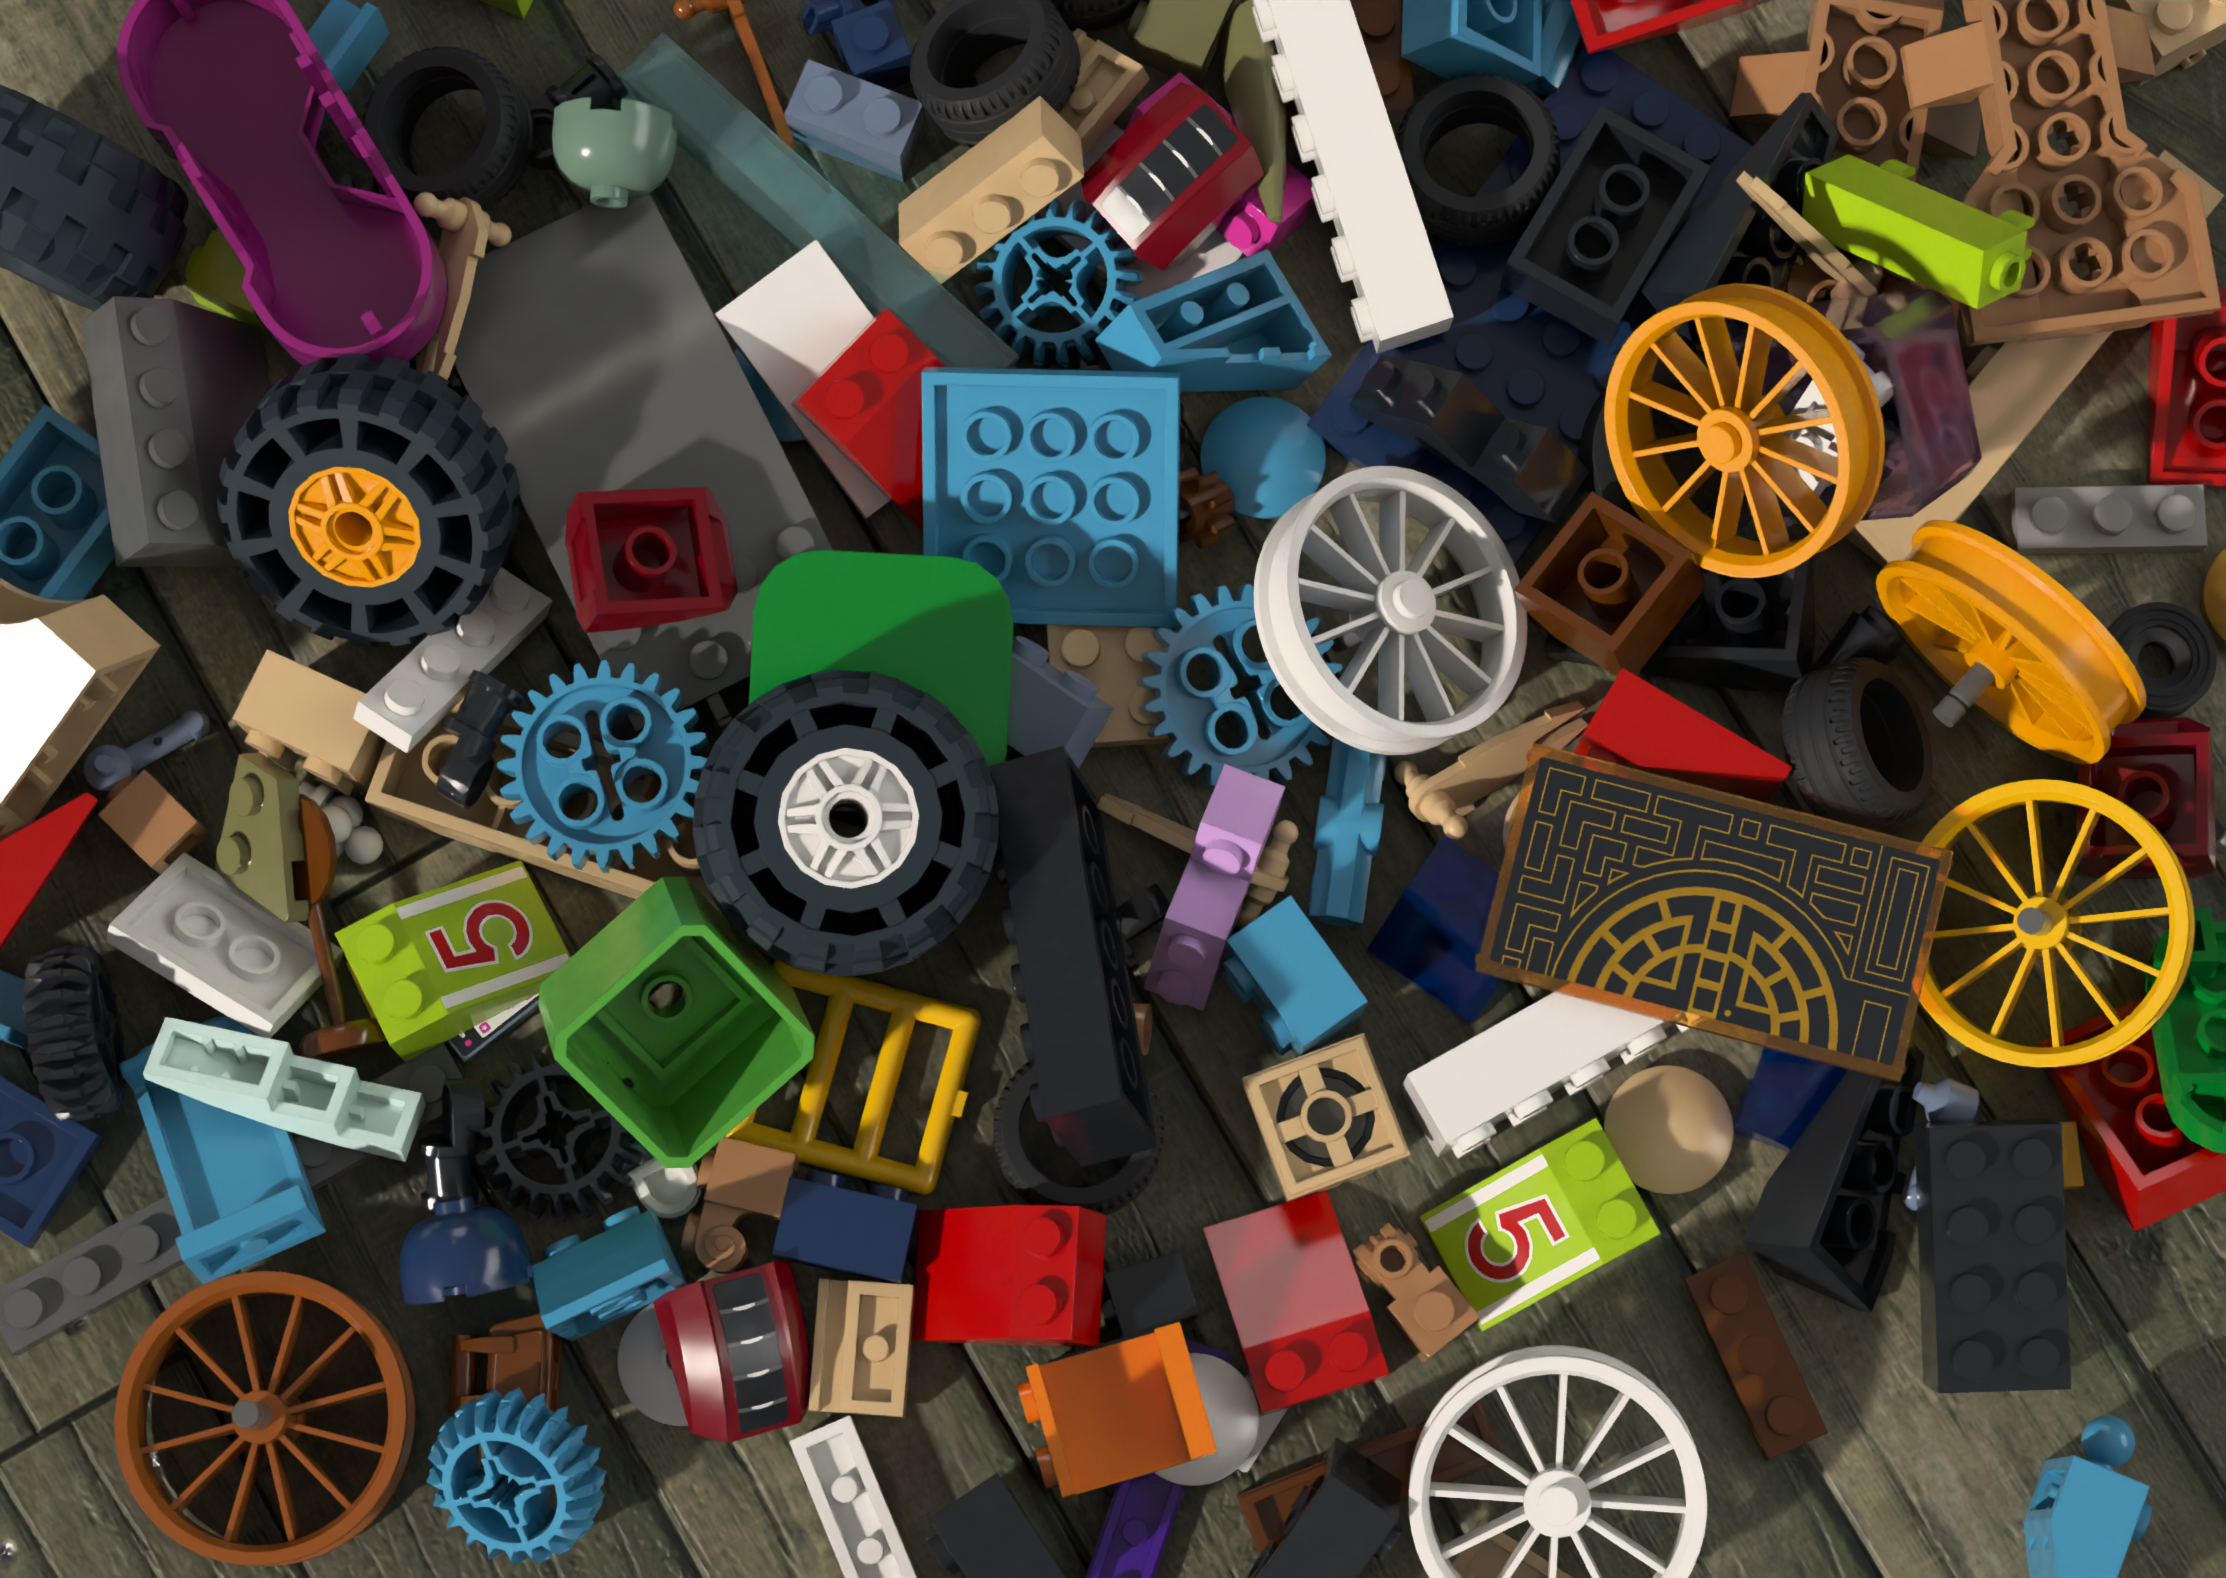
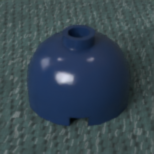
(462, 1253)

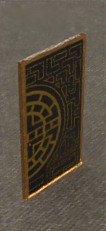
(1715, 912)

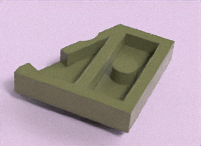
(263, 836)

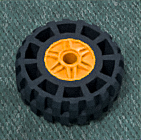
(369, 501)

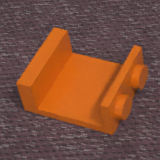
(1117, 1412)

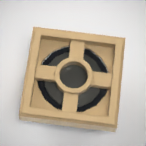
(1325, 1117)

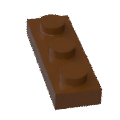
(1754, 1356)

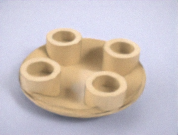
(1669, 1129)

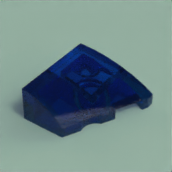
(1783, 1097)

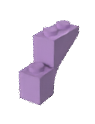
(1213, 887)

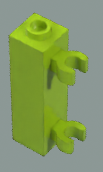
(1917, 229)

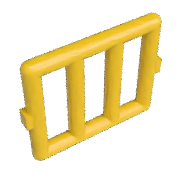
(946, 1106)

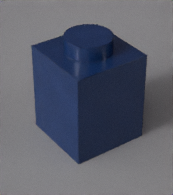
(873, 46)

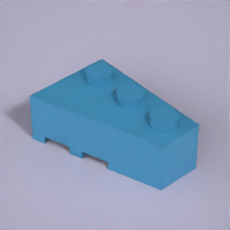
(1220, 331)

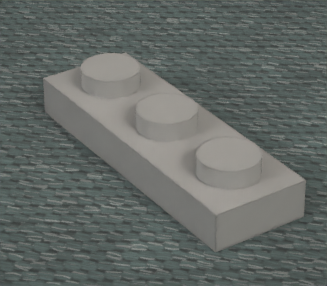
(2108, 519)

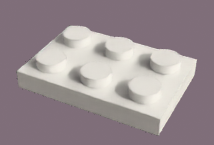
(221, 946)

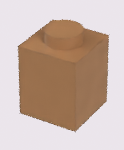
(152, 820)

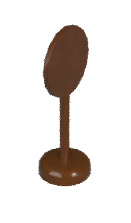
(312, 882)

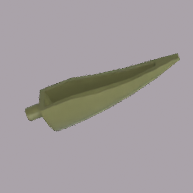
(1256, 102)

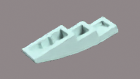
(284, 1090)

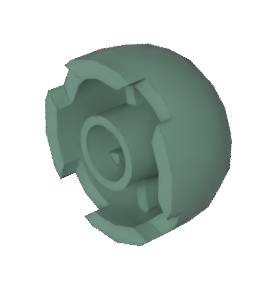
(613, 151)

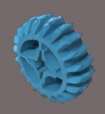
(1037, 302)
(524, 1454)

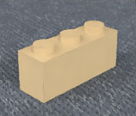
(990, 190)

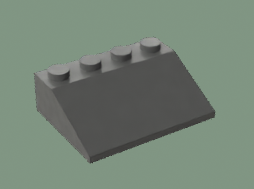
(166, 407)

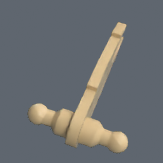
(461, 245)
(1853, 279)
(1483, 769)
(1270, 870)

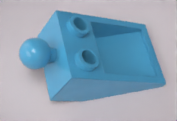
(2084, 1509)

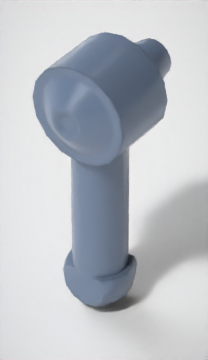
(111, 764)
(1943, 1102)

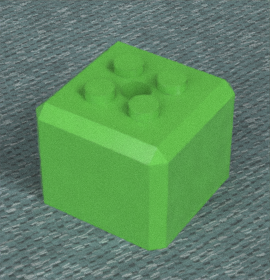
(692, 1063)

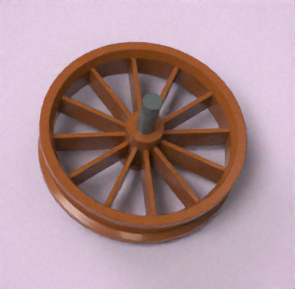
(265, 1419)

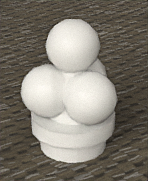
(345, 816)

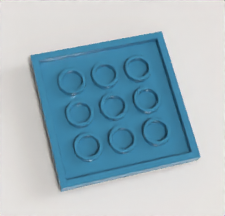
(1058, 488)

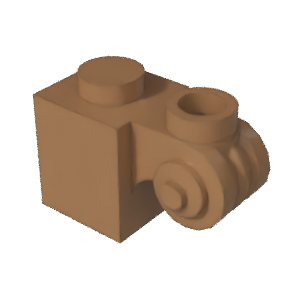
(739, 1184)
(1425, 1303)

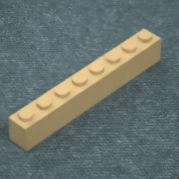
(2008, 400)

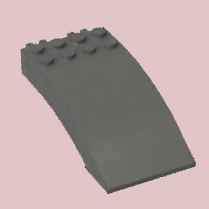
(619, 379)

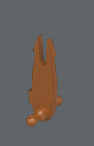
(688, 8)

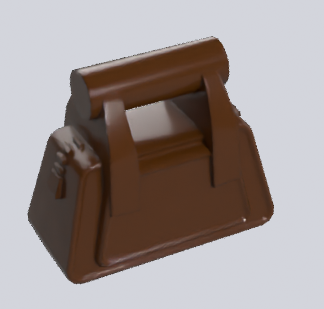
(518, 1356)

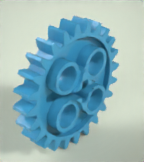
(1191, 714)
(550, 782)

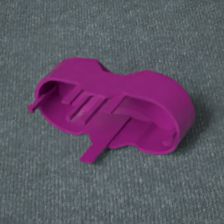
(241, 109)

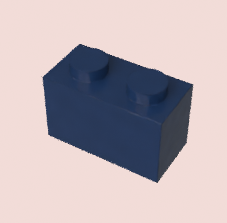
(847, 1228)

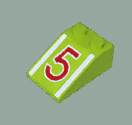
(453, 956)
(1539, 1224)

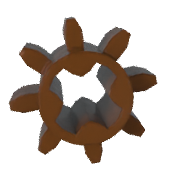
(1204, 507)

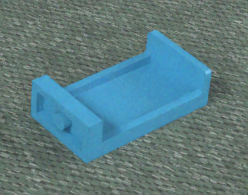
(227, 1176)

